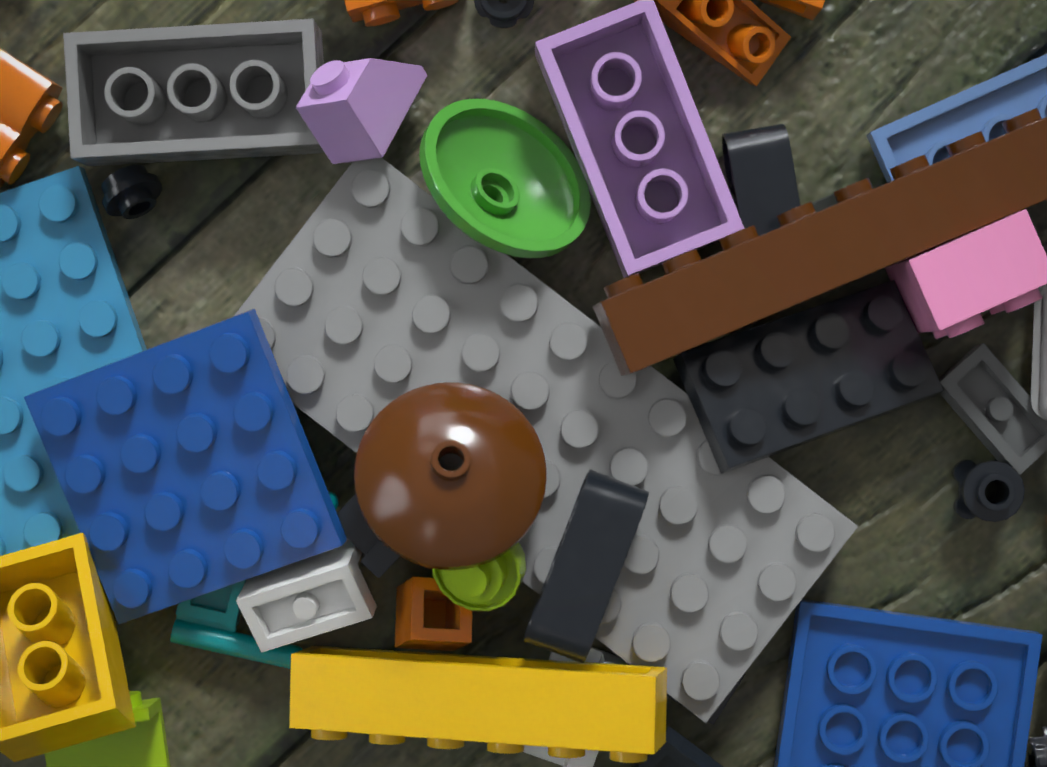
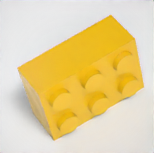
(58, 652)

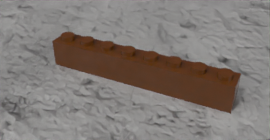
(825, 247)

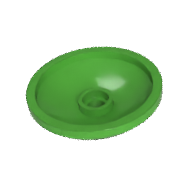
(504, 178)

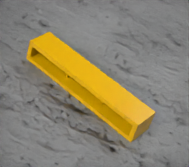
(480, 700)

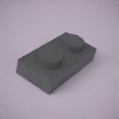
(995, 408)

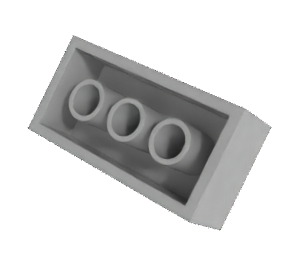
(190, 92)

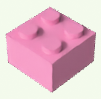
(975, 272)

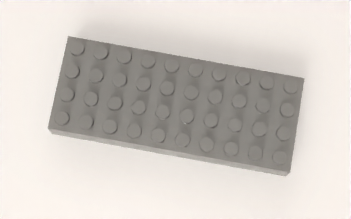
(399, 299)

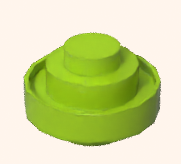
(485, 585)

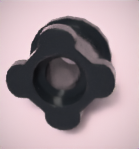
(972, 482)

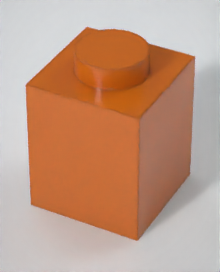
(430, 618)

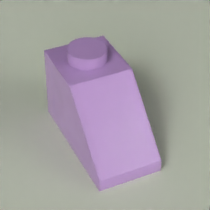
(359, 106)

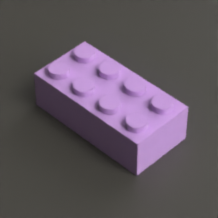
(637, 137)

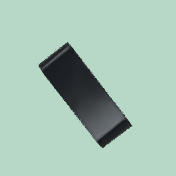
(760, 175)
(586, 566)

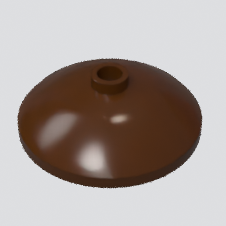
(441, 514)

